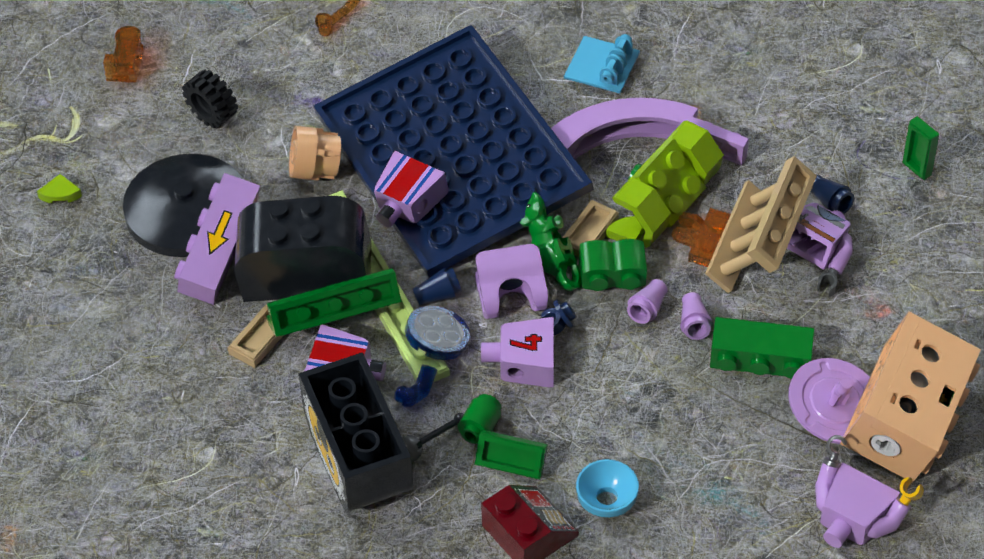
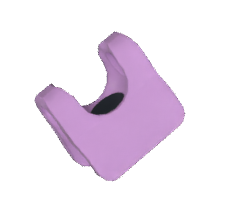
(510, 271)

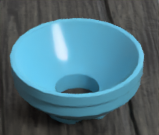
(607, 477)

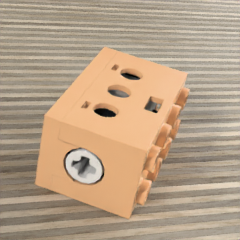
(912, 397)

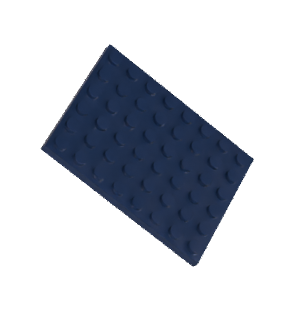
(473, 122)

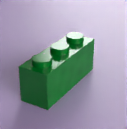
(760, 347)

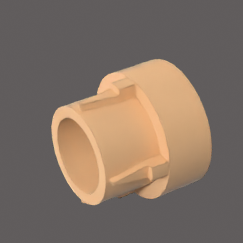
(314, 153)

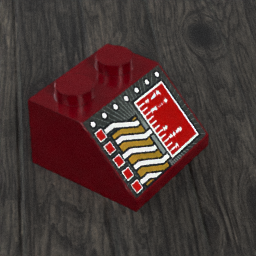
(526, 522)

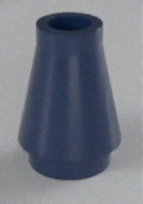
(832, 194)
(438, 287)

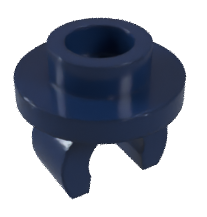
(562, 314)

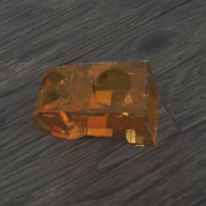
(127, 57)

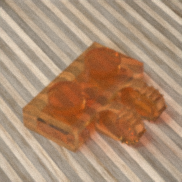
(708, 235)

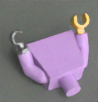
(857, 504)

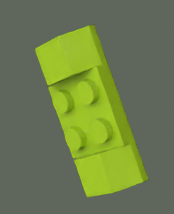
(671, 179)

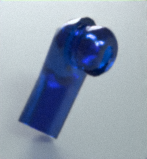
(419, 390)

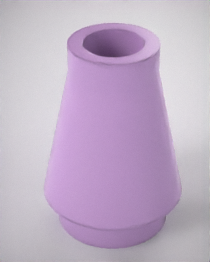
(646, 303)
(695, 318)

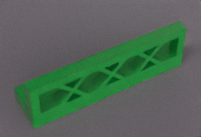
(333, 302)

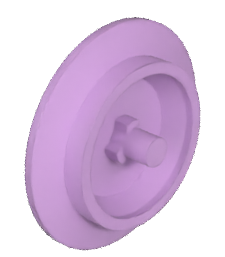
(826, 395)

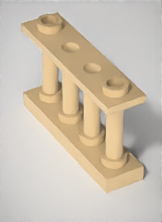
(761, 224)

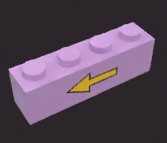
(215, 243)

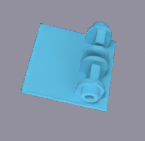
(603, 63)

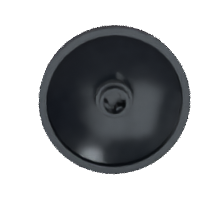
(168, 199)

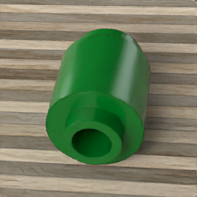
(480, 415)

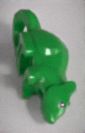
(554, 250)

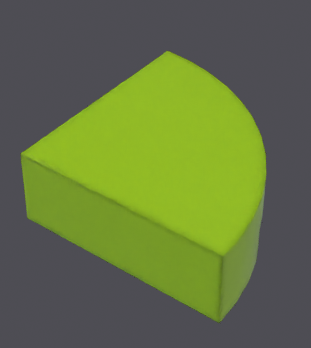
(59, 190)
(625, 229)

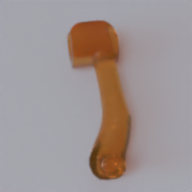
(325, 21)

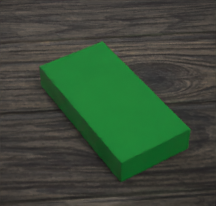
(920, 148)
(511, 454)

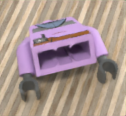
(824, 241)

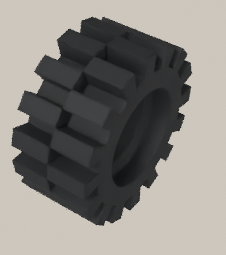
(210, 98)

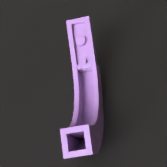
(640, 118)

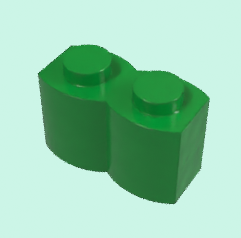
(612, 264)

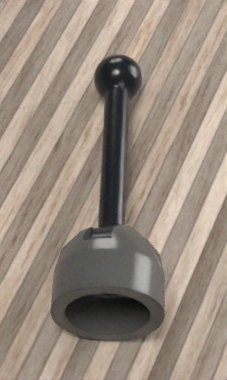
(414, 444)

